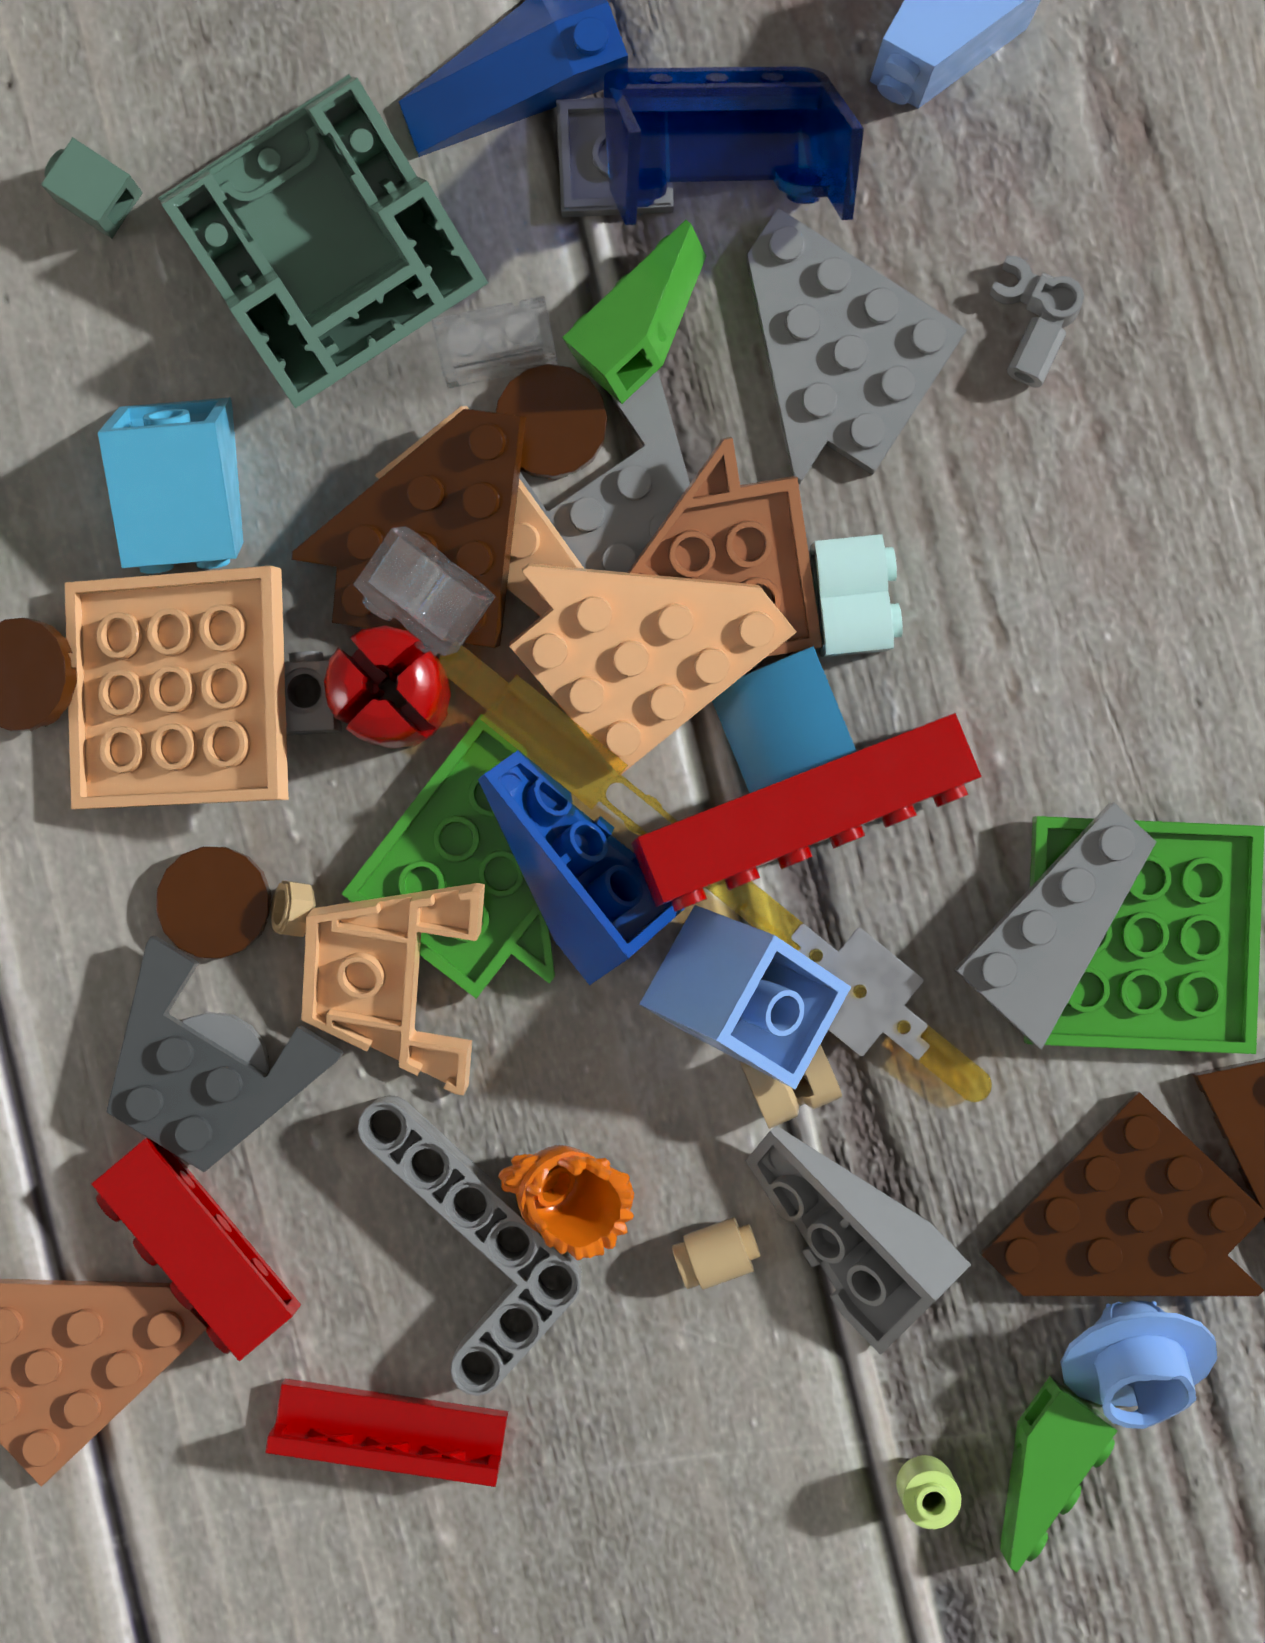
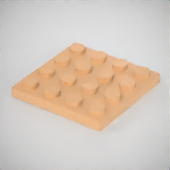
(177, 689)

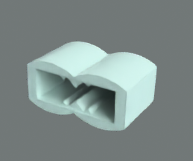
(854, 595)

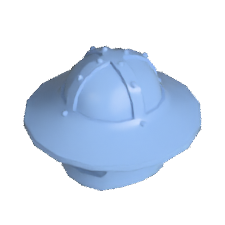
(1139, 1360)

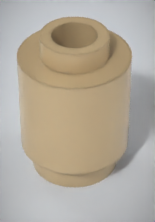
(716, 1254)

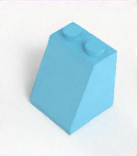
(173, 484)

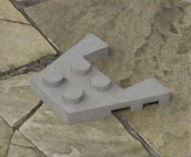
(624, 507)

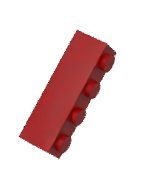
(196, 1248)

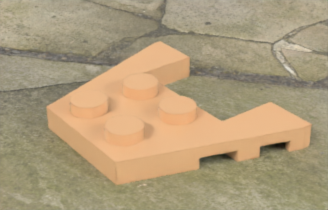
(366, 972)

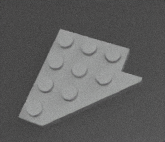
(841, 345)

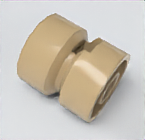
(782, 1103)

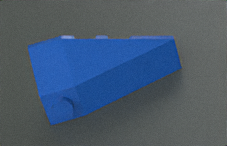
(574, 868)

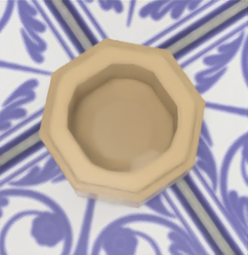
(290, 908)

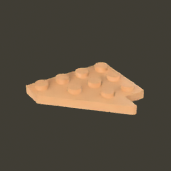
(643, 650)

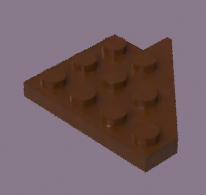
(450, 491)
(1131, 1219)

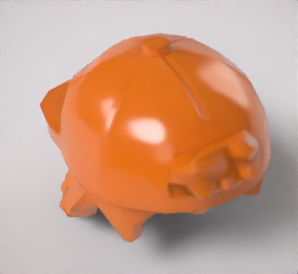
(571, 1199)

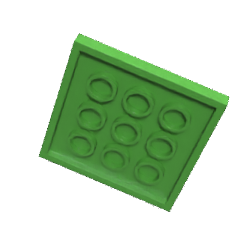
(1181, 948)

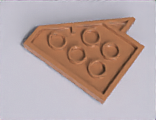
(740, 537)
(78, 1359)

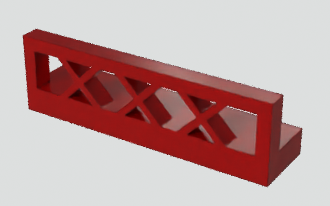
(388, 1432)

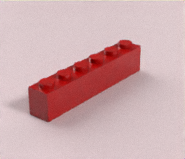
(805, 810)

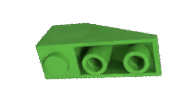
(635, 323)
(1052, 1454)

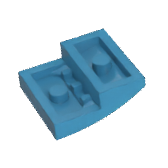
(783, 720)

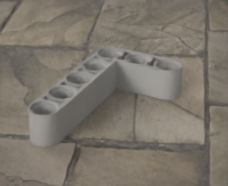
(482, 1230)

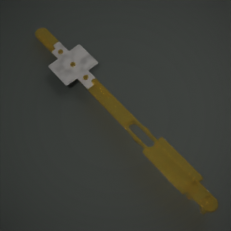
(587, 768)

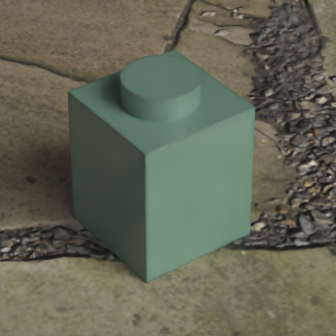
(91, 187)

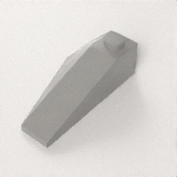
(872, 1248)

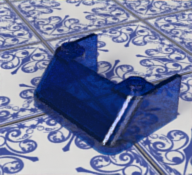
(729, 128)

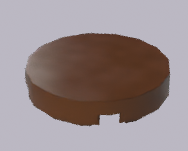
(562, 419)
(33, 674)
(213, 902)

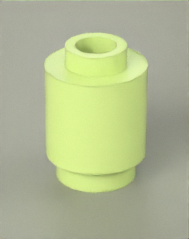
(927, 1475)

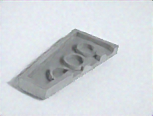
(1052, 932)

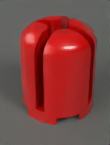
(356, 681)

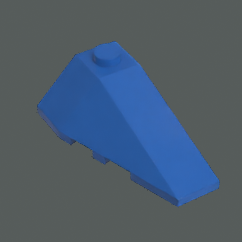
(516, 71)

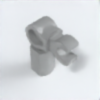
(1057, 304)

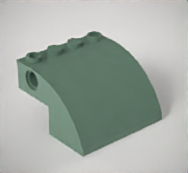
(323, 240)

